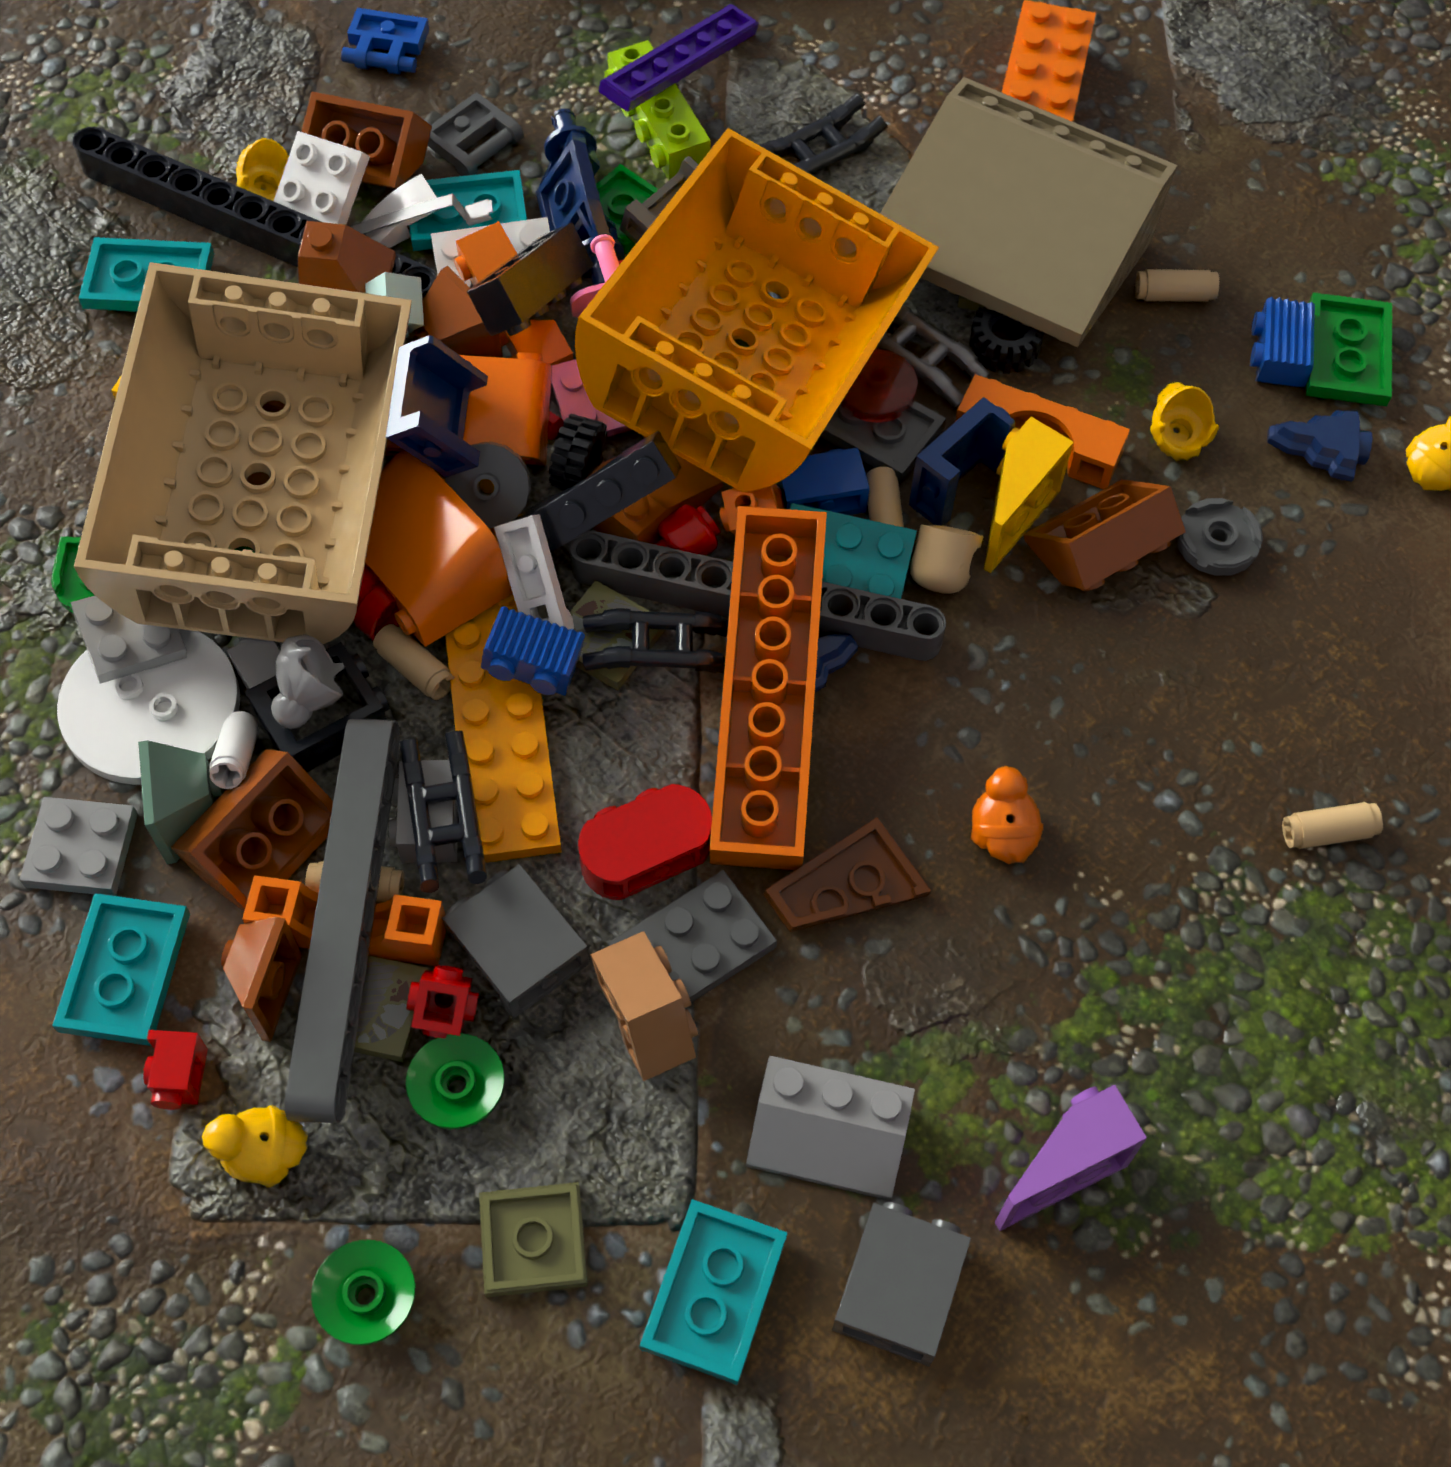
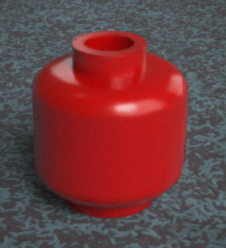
(689, 530)

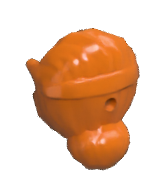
(1006, 796)

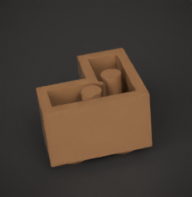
(647, 1004)

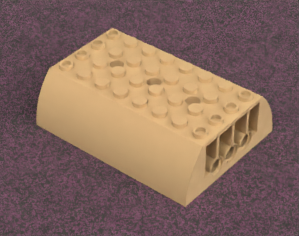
(194, 429)

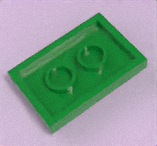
(1351, 350)

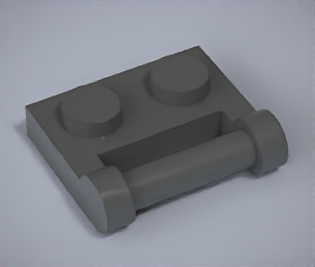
(466, 126)

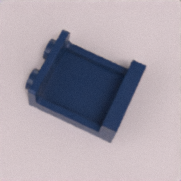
(432, 405)
(968, 441)

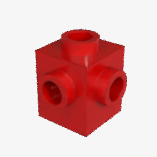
(440, 1019)

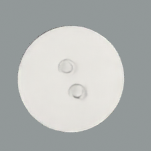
(168, 704)

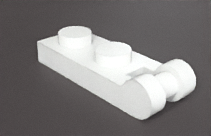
(532, 570)

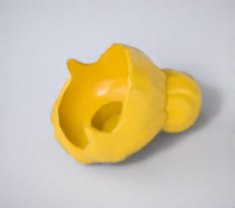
(261, 167)
(1190, 413)
(1427, 461)
(245, 1156)

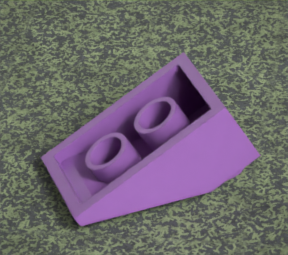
(1087, 1146)

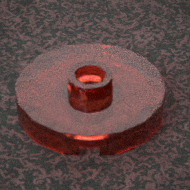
(887, 397)

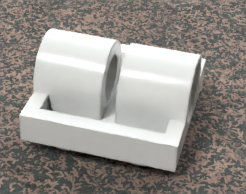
(321, 178)

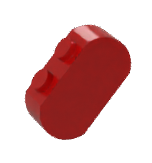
(645, 841)

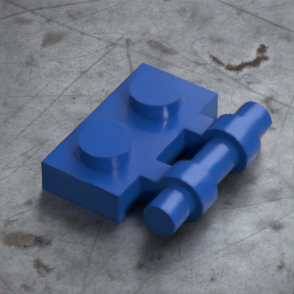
(387, 32)

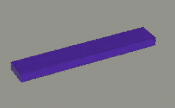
(678, 57)

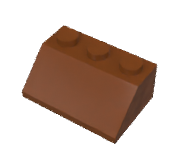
(388, 135)
(1107, 533)
(258, 827)

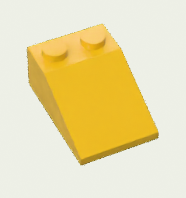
(1027, 484)

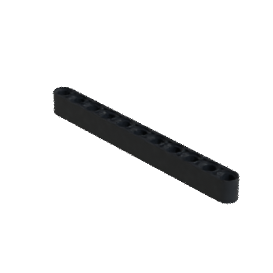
(204, 198)

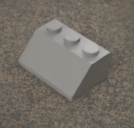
(830, 1127)

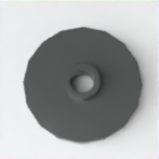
(509, 479)
(1221, 520)

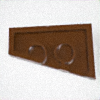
(847, 880)

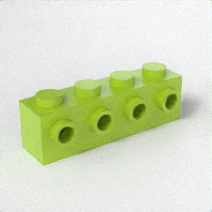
(663, 120)

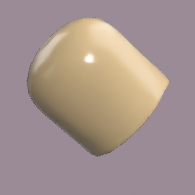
(943, 558)

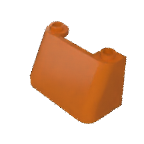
(510, 407)
(432, 552)

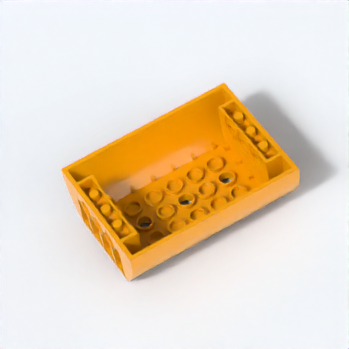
(666, 322)

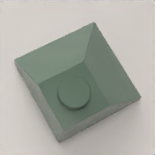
(173, 792)

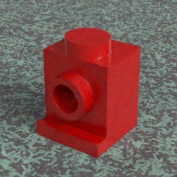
(175, 1068)

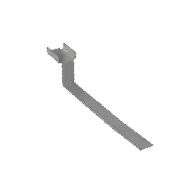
(472, 213)

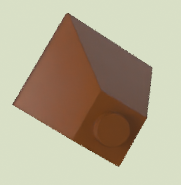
(341, 257)
(454, 319)
(261, 970)

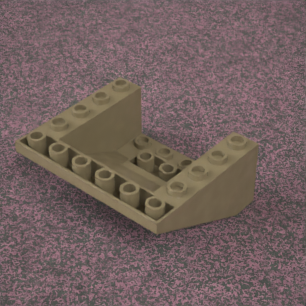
(1029, 209)

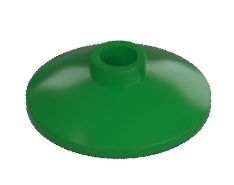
(450, 1060)
(349, 1271)

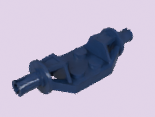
(569, 187)

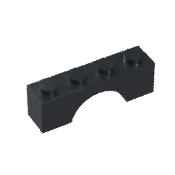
(607, 491)

